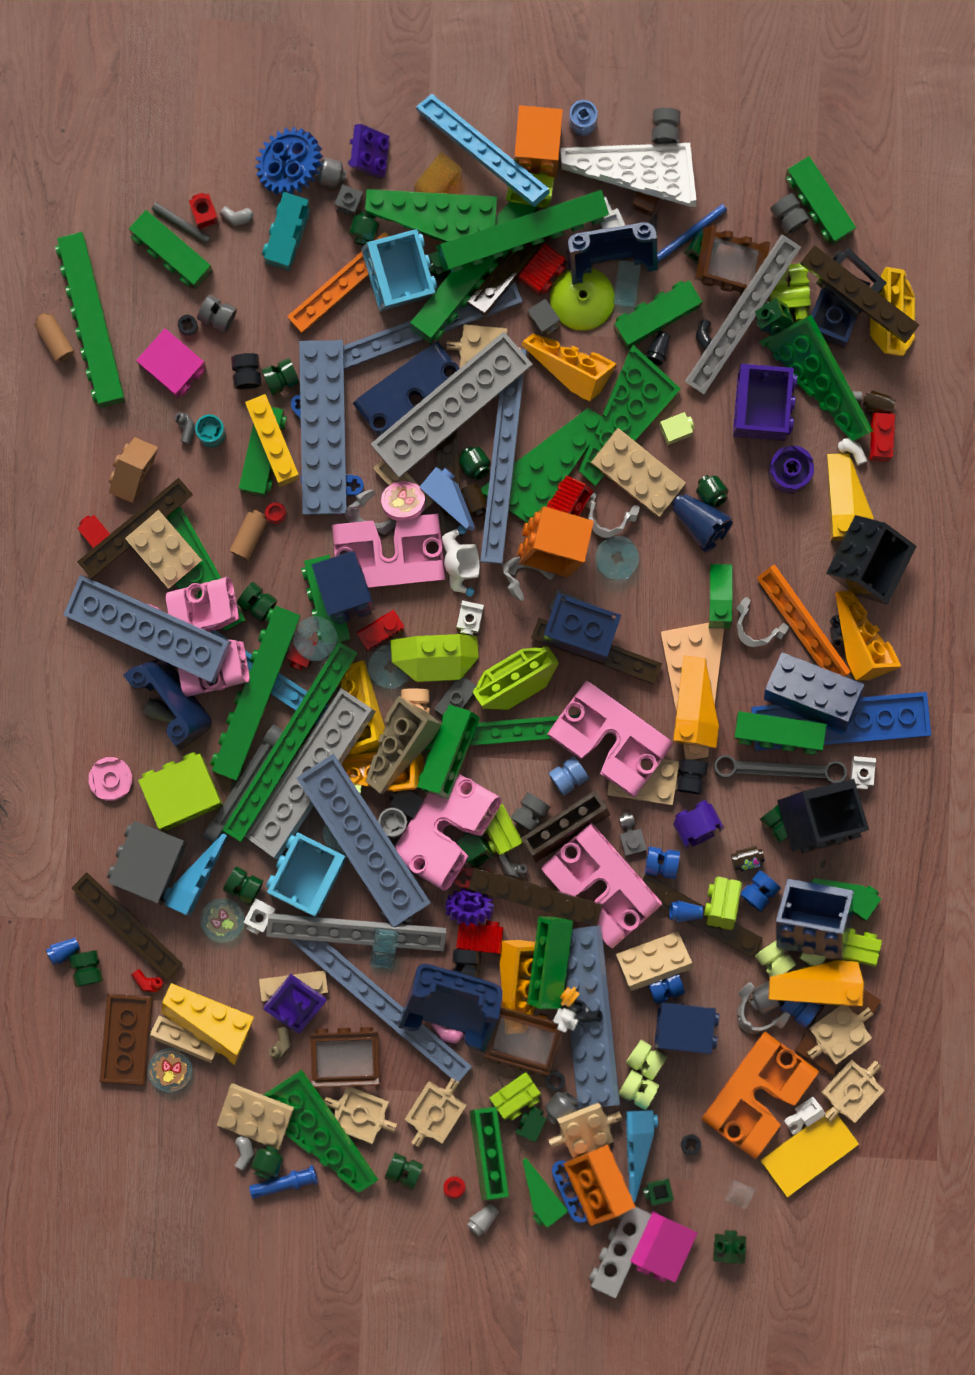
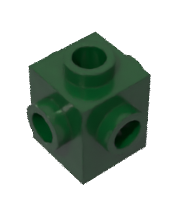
(774, 317)
(729, 1247)

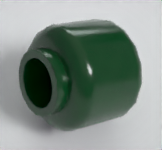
(363, 228)
(474, 463)
(712, 491)
(267, 1163)

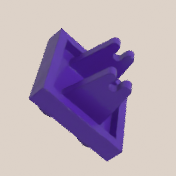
(369, 151)
(294, 1003)

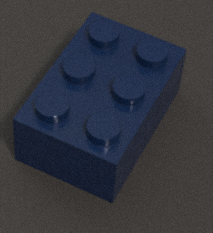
(833, 320)

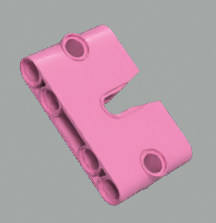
(410, 560)
(210, 612)
(605, 716)
(425, 837)
(600, 861)

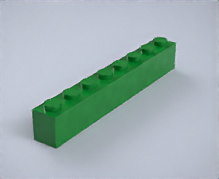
(522, 230)
(460, 285)
(91, 320)
(256, 692)

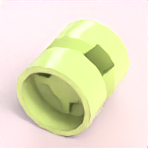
(775, 960)
(646, 1059)
(630, 1089)

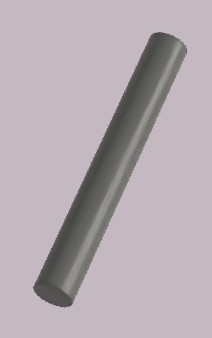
(181, 223)

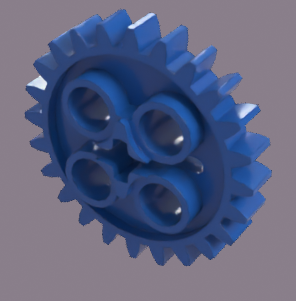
(289, 161)

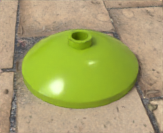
(578, 312)

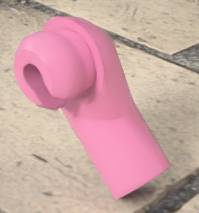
(448, 1035)

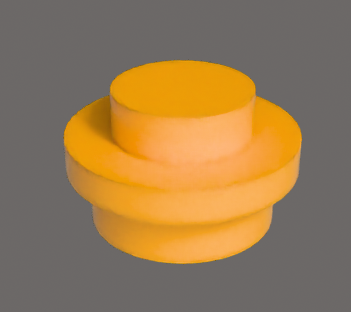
(569, 996)

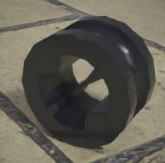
(189, 332)
(552, 1087)
(684, 1143)

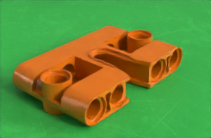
(758, 1071)

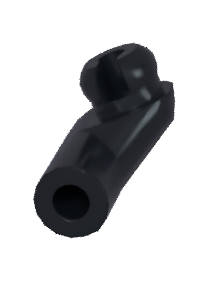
(702, 336)
(836, 632)
(584, 1013)

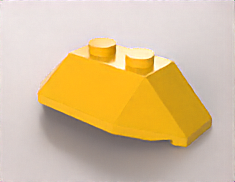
(900, 294)

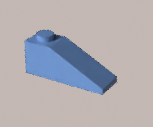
(447, 494)

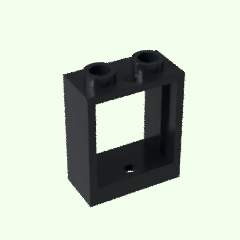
(878, 285)

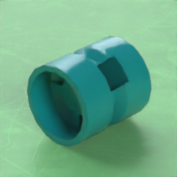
(210, 431)

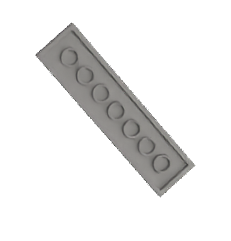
(451, 404)
(289, 802)

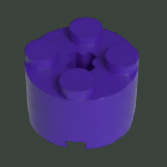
(784, 459)
(697, 824)

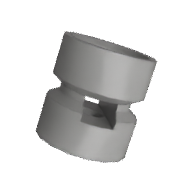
(393, 822)

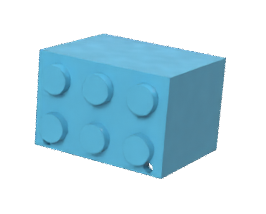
(399, 269)
(306, 874)

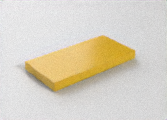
(809, 1153)

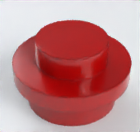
(275, 513)
(454, 1187)

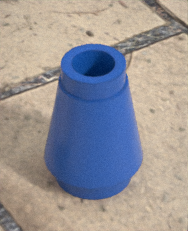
(684, 911)
(61, 951)

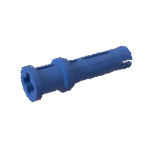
(294, 1180)

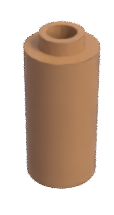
(53, 337)
(248, 535)

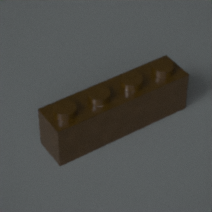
(565, 826)

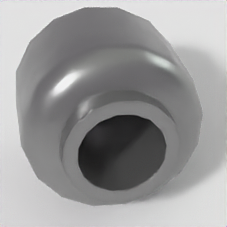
(330, 173)
(761, 1002)
(560, 1105)

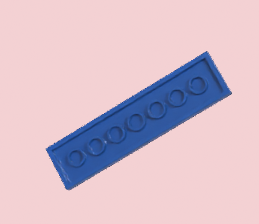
(873, 720)

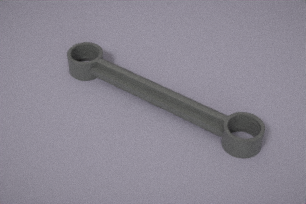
(780, 769)
(215, 828)

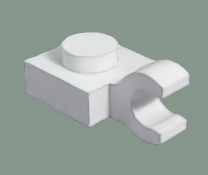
(613, 219)
(566, 1019)
(807, 1113)

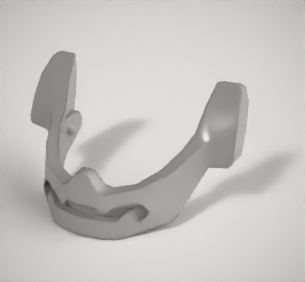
(352, 512)
(604, 532)
(510, 568)
(746, 639)
(747, 1026)

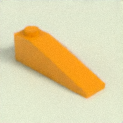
(577, 371)
(864, 648)

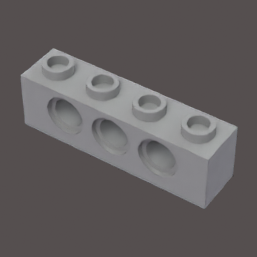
(611, 1284)

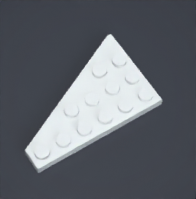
(649, 169)

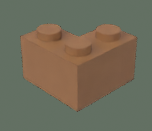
(131, 469)

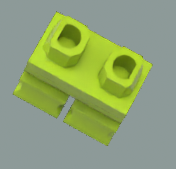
(797, 294)

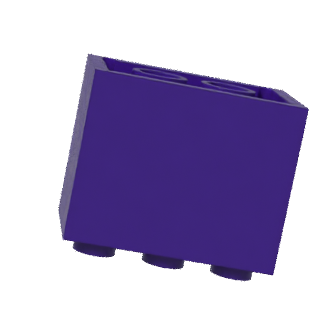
(764, 402)

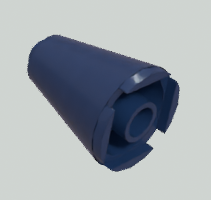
(702, 521)

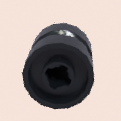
(246, 371)
(691, 776)
(467, 962)

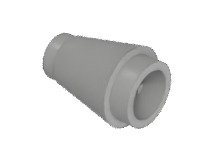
(482, 1220)

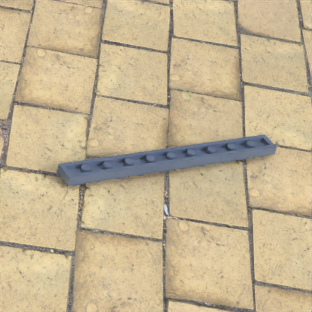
(402, 335)
(502, 472)
(383, 1006)

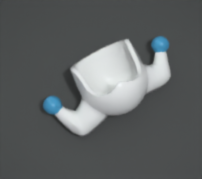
(460, 561)

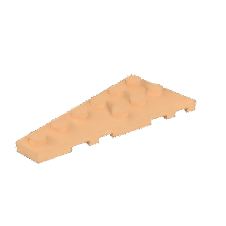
(695, 642)

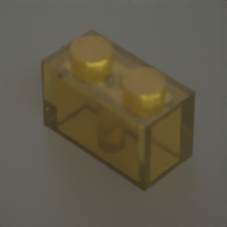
(439, 176)

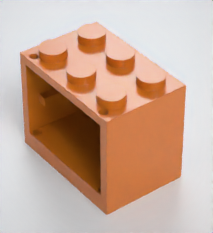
(538, 139)
(555, 542)

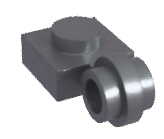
(631, 840)

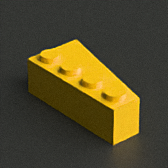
(208, 1020)

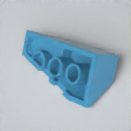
(188, 888)
(639, 1135)

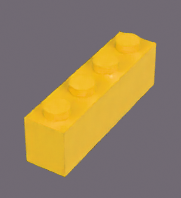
(272, 440)

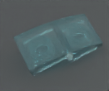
(626, 283)
(383, 949)

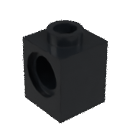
(406, 802)

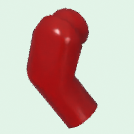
(147, 984)

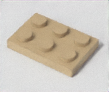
(163, 549)
(658, 788)
(654, 961)
(255, 1116)

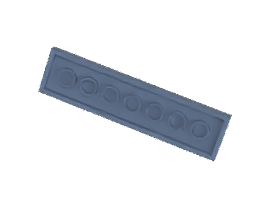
(322, 427)
(147, 628)
(363, 840)
(592, 1041)

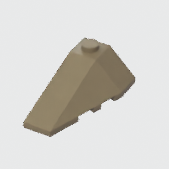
(404, 738)

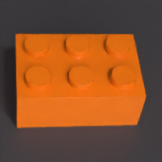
(599, 1185)

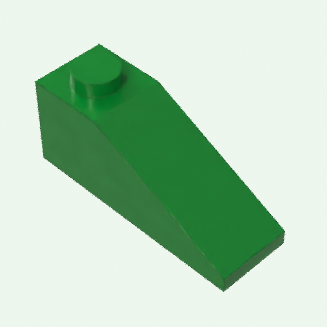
(720, 596)
(864, 898)
(543, 1199)

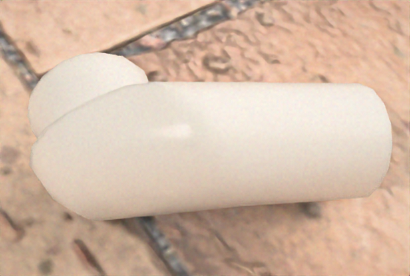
(854, 448)

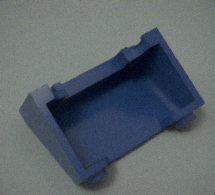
(610, 244)
(190, 718)
(454, 1003)

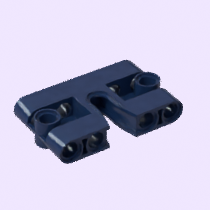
(391, 396)

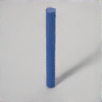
(691, 232)

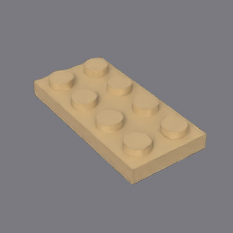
(638, 472)

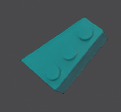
(286, 231)

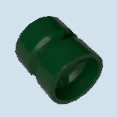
(280, 376)
(262, 606)
(773, 821)
(242, 885)
(86, 968)
(395, 1170)

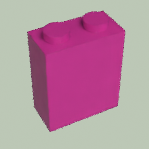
(171, 363)
(663, 1248)

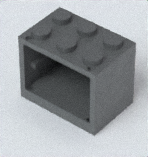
(146, 862)

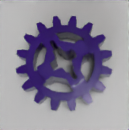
(469, 907)

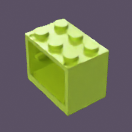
(180, 791)

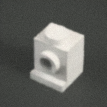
(476, 611)
(859, 763)
(258, 908)

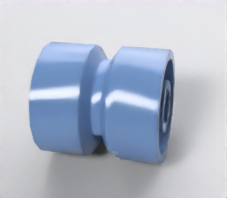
(583, 117)
(568, 776)

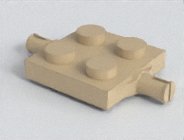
(474, 340)
(840, 1033)
(852, 1091)
(435, 1112)
(361, 1114)
(585, 1130)

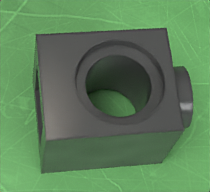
(349, 201)
(544, 318)

